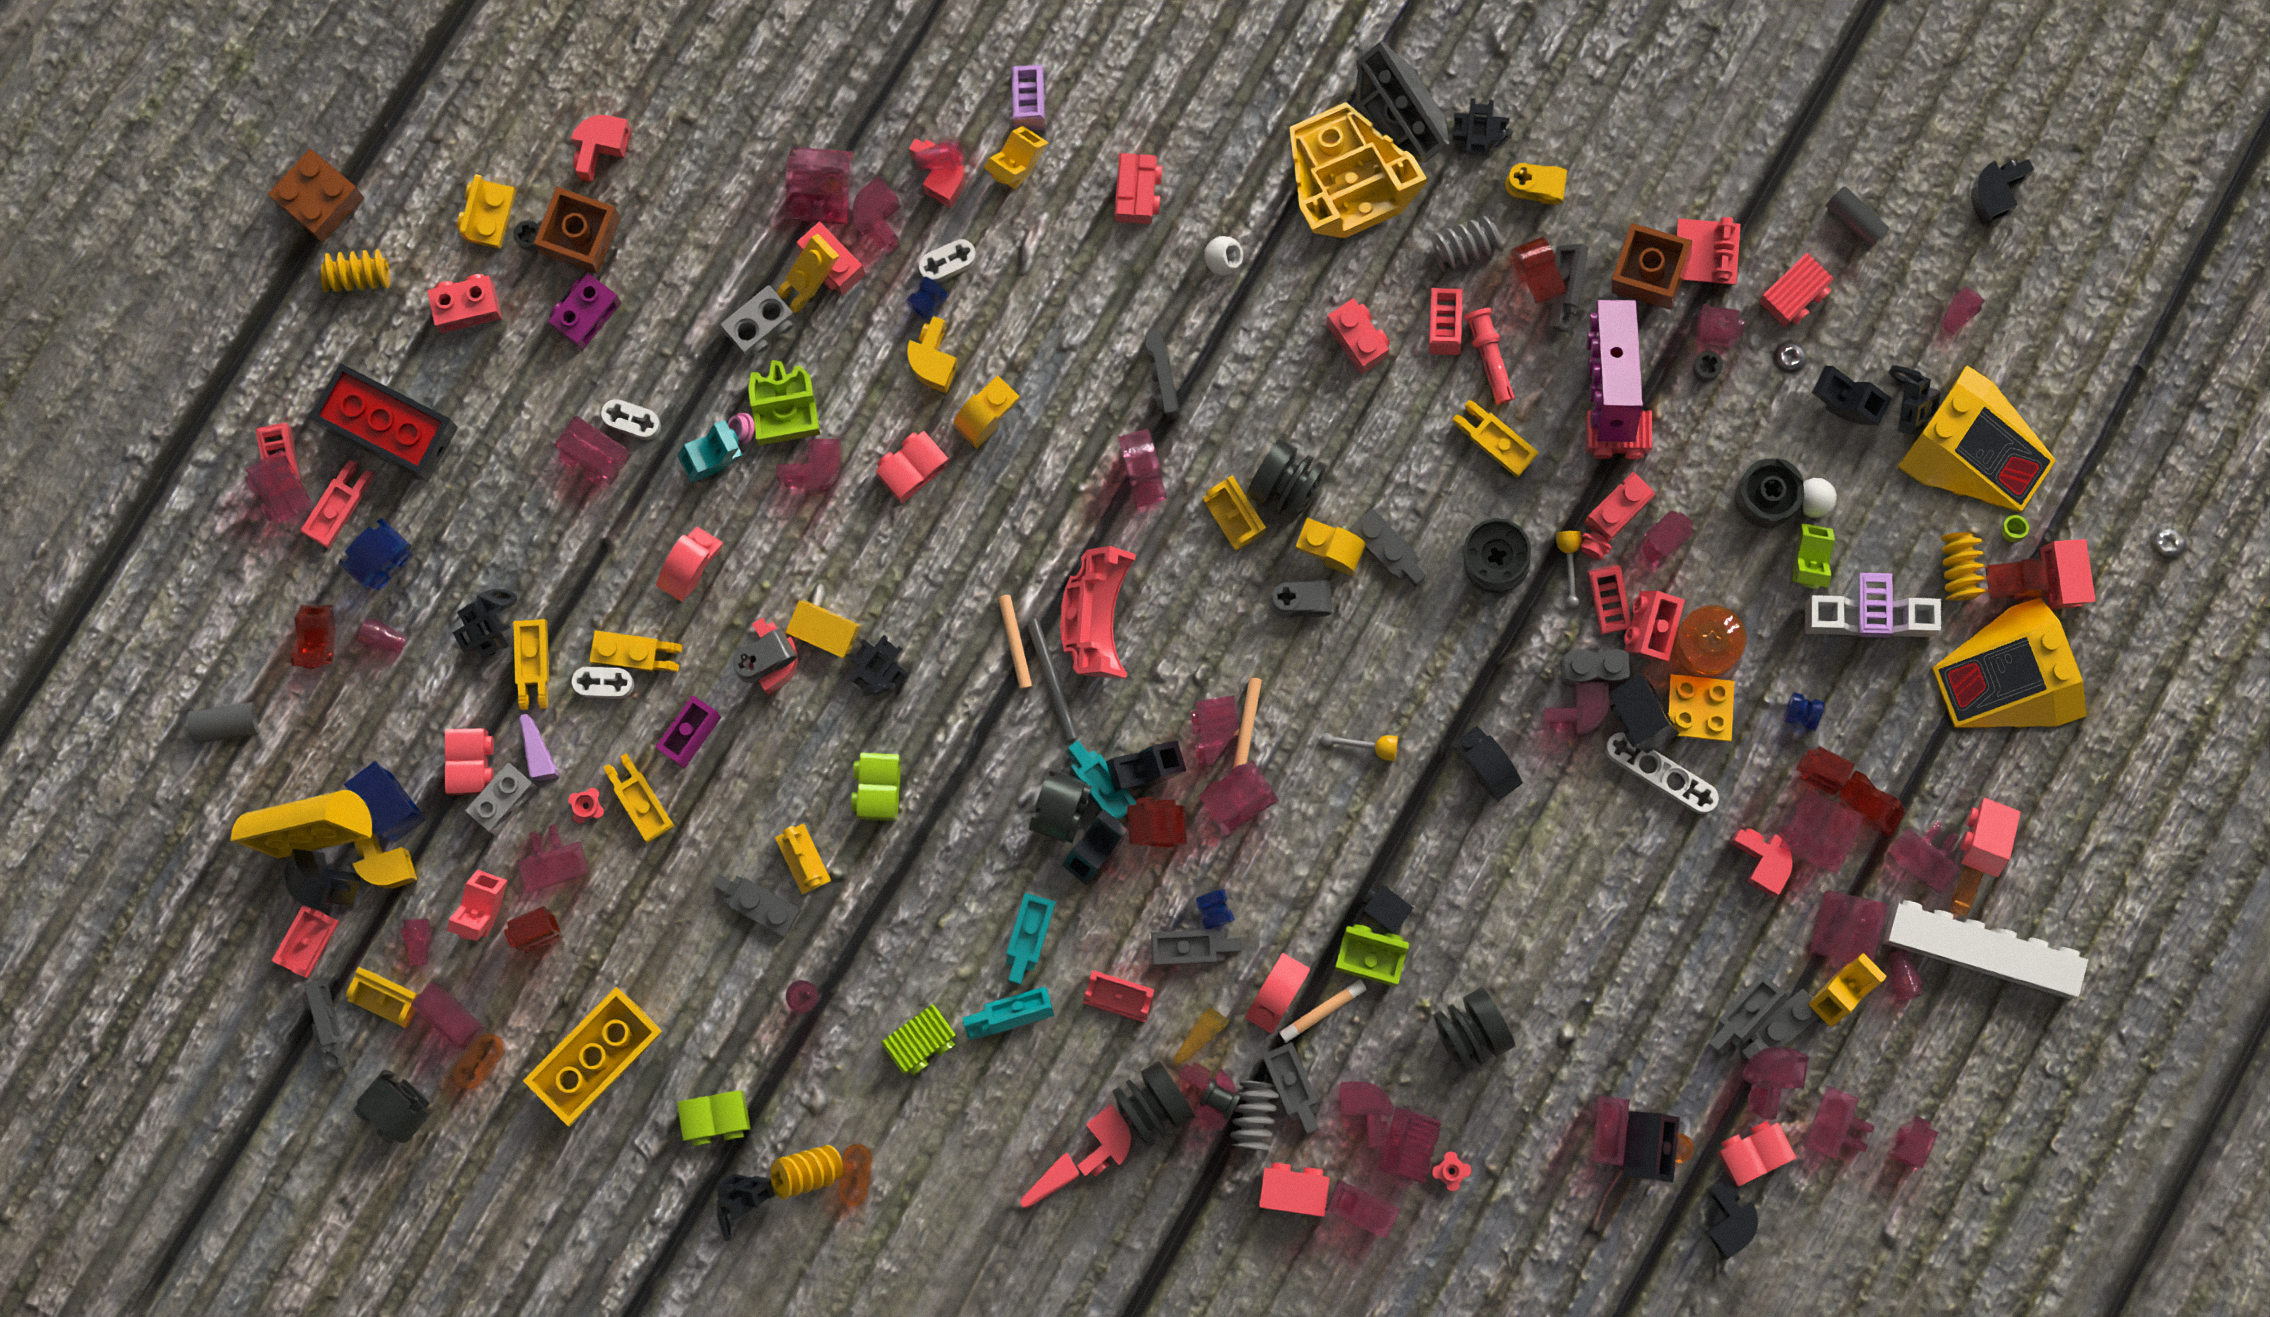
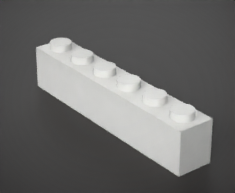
(1984, 950)

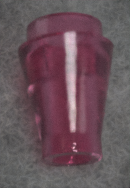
(941, 156)
(1961, 309)
(380, 636)
(416, 939)
(1904, 976)
(794, 992)

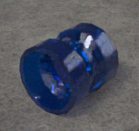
(927, 298)
(1803, 711)
(1214, 909)

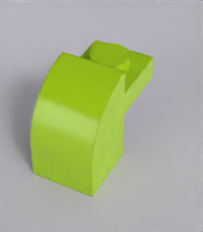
(1813, 556)

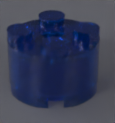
(376, 555)

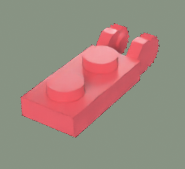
(336, 506)

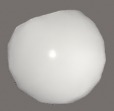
(1223, 255)
(1818, 498)

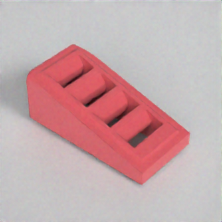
(1445, 340)
(274, 431)
(1598, 601)
(1058, 1176)

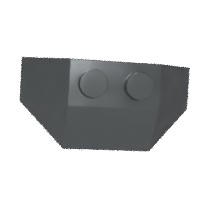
(1399, 103)

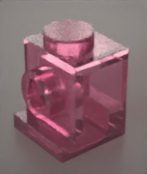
(1711, 333)
(1914, 1143)

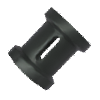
(1220, 1099)

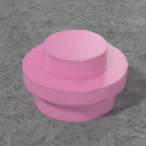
(743, 427)

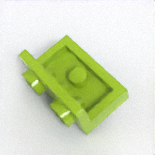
(1372, 955)

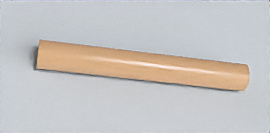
(1015, 642)
(1247, 721)

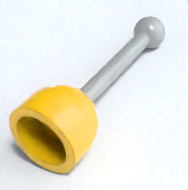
(1569, 543)
(1384, 747)

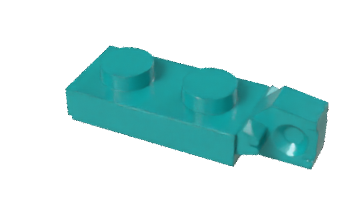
(1094, 770)
(1028, 935)
(1009, 1013)

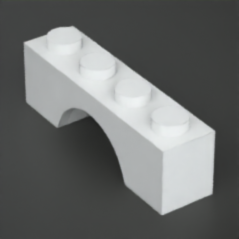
(1841, 616)

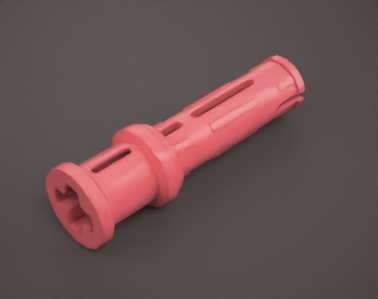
(1486, 341)

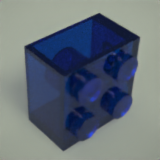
(389, 804)

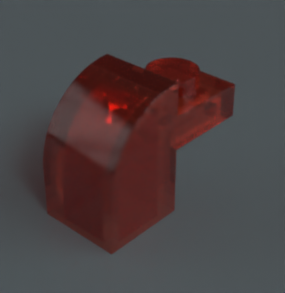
(1537, 267)
(2020, 579)
(314, 636)
(1880, 810)

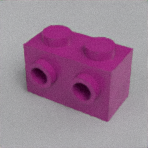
(584, 311)

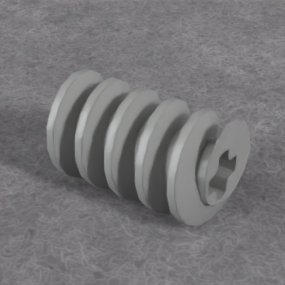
(1466, 242)
(1254, 1115)

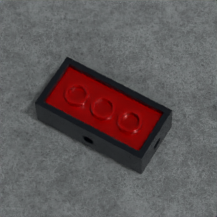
(383, 422)

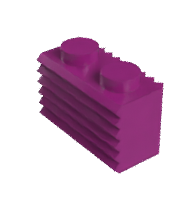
(688, 731)

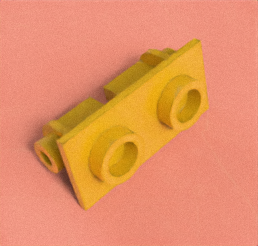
(802, 858)

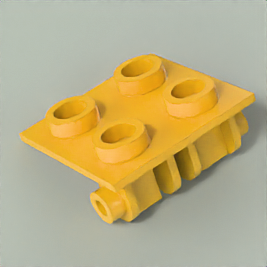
(1701, 707)

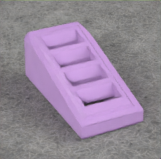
(1029, 116)
(1875, 630)
(538, 757)

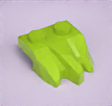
(783, 405)

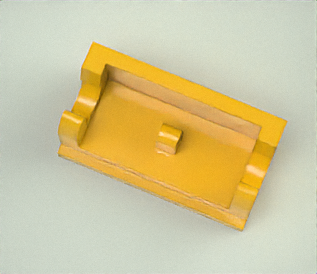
(1234, 513)
(823, 628)
(382, 997)

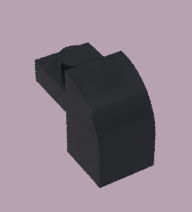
(1991, 189)
(1851, 400)
(1488, 762)
(1147, 767)
(1095, 847)
(314, 884)
(1737, 1226)

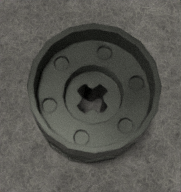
(1286, 480)
(1506, 541)
(1474, 1030)
(1153, 1104)

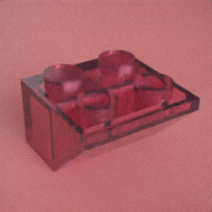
(819, 185)
(1217, 727)

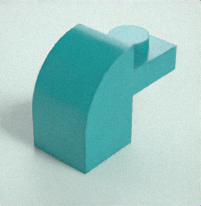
(710, 453)

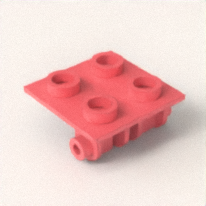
(1713, 250)

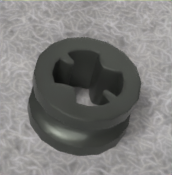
(519, 232)
(1705, 376)

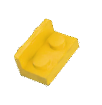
(486, 212)

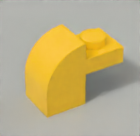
(1016, 157)
(927, 363)
(981, 413)
(1334, 545)
(384, 869)
(1846, 989)

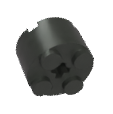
(1759, 478)
(1060, 807)
(393, 1108)

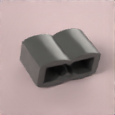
(1587, 666)

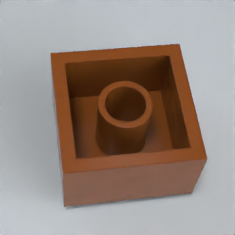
(316, 195)
(577, 230)
(1651, 266)

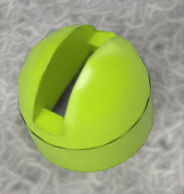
(2014, 524)

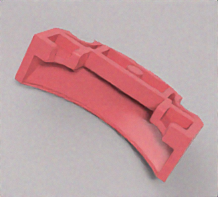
(1089, 612)

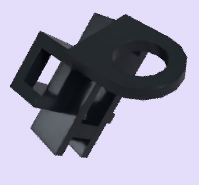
(1474, 129)
(1916, 399)
(484, 610)
(881, 670)
(740, 1198)

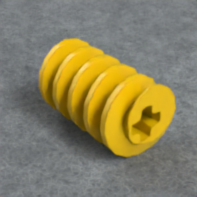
(355, 272)
(1962, 566)
(806, 1171)

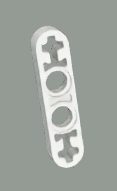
(1659, 778)

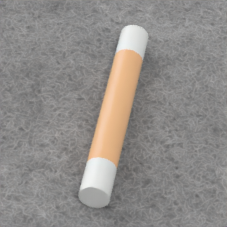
(1322, 1011)

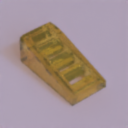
(1206, 1028)

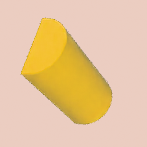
(305, 824)
(593, 1056)

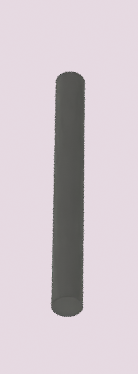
(1052, 680)

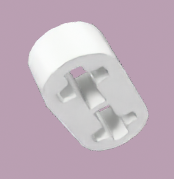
(943, 255)
(628, 426)
(602, 674)

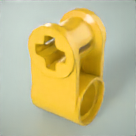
(1541, 184)

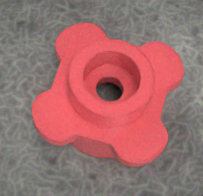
(1595, 545)
(577, 802)
(1442, 1171)

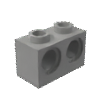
(752, 317)
(501, 799)

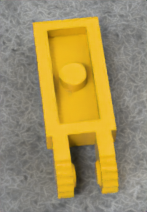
(808, 272)
(1497, 440)
(632, 652)
(531, 660)
(640, 801)

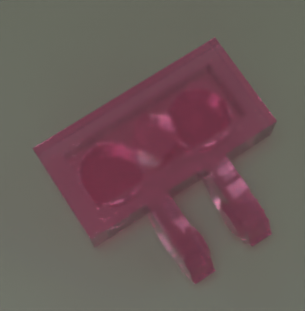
(1923, 859)
(552, 866)
(1832, 1122)

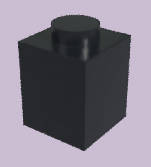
(1386, 909)

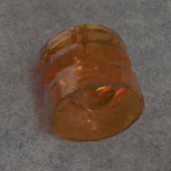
(1694, 652)

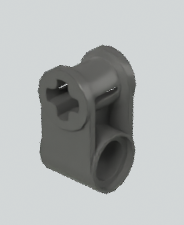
(1307, 599)
(767, 655)

